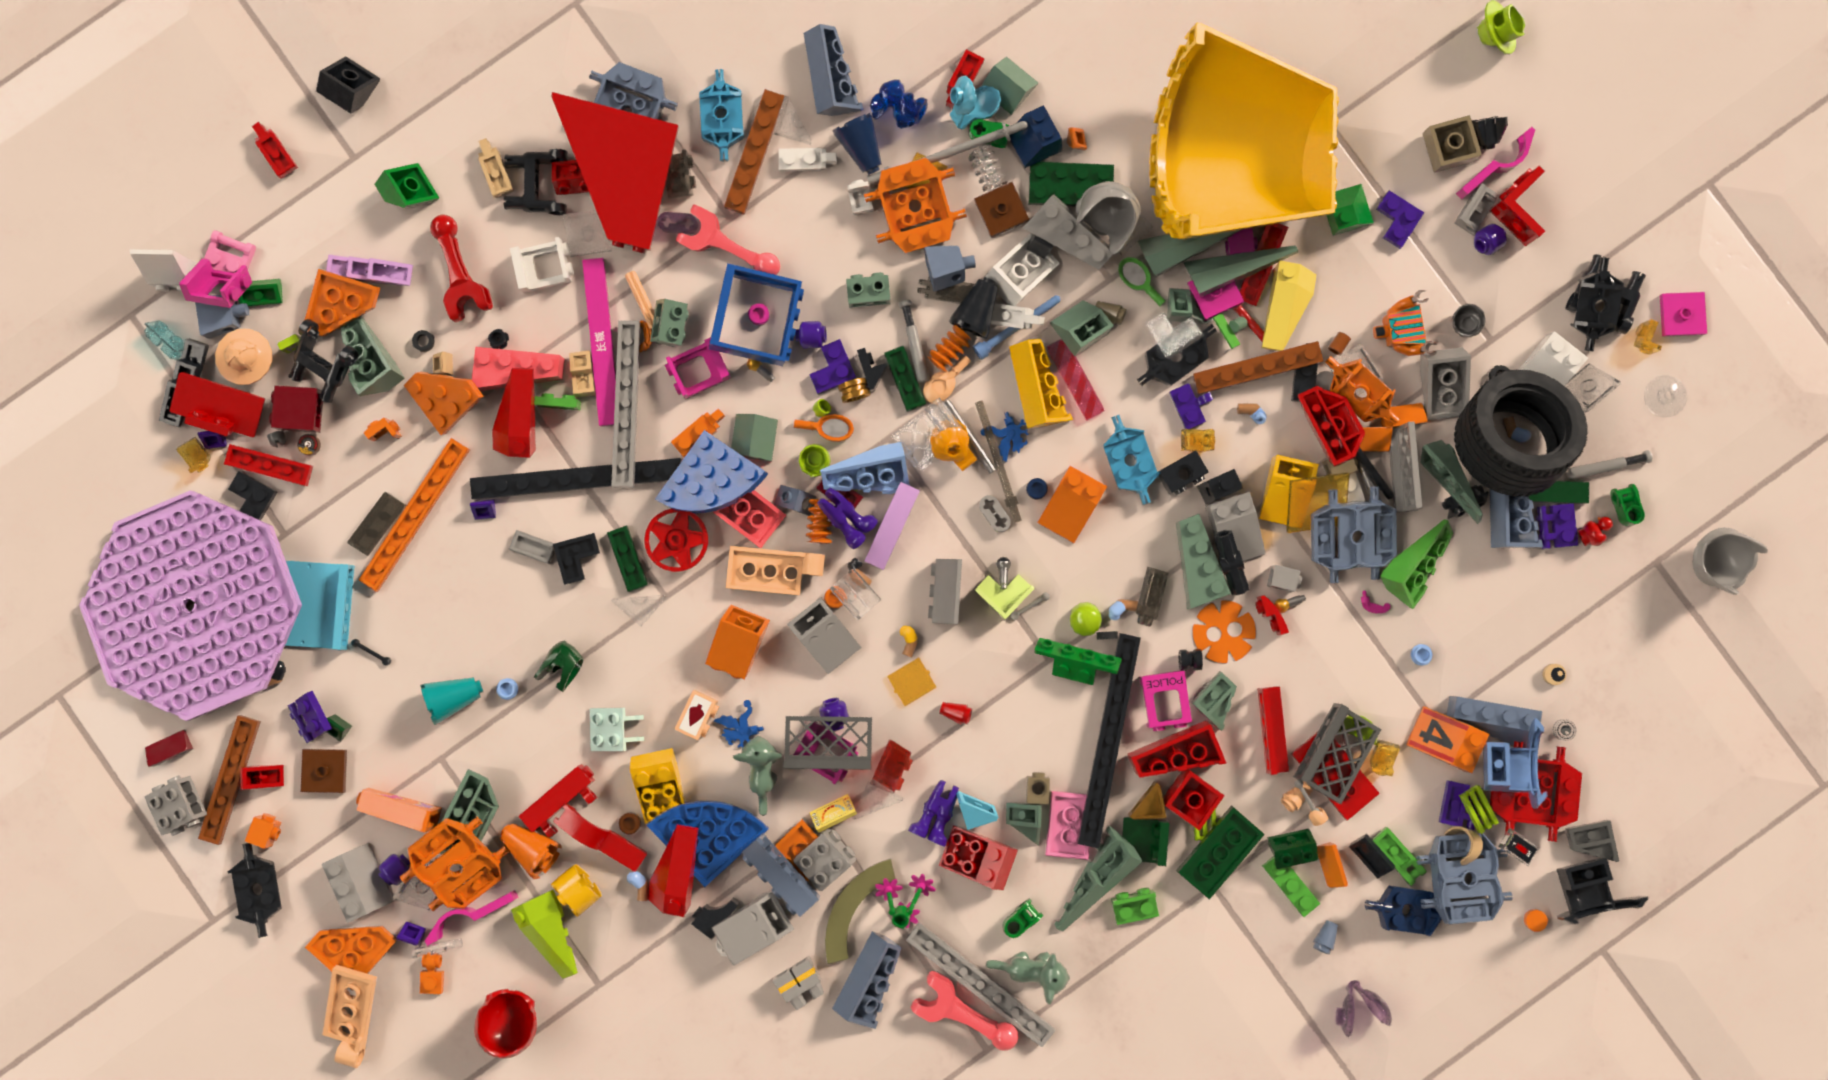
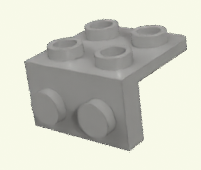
(825, 859)

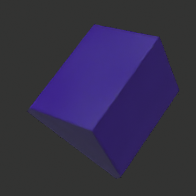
(212, 440)
(483, 509)
(411, 934)

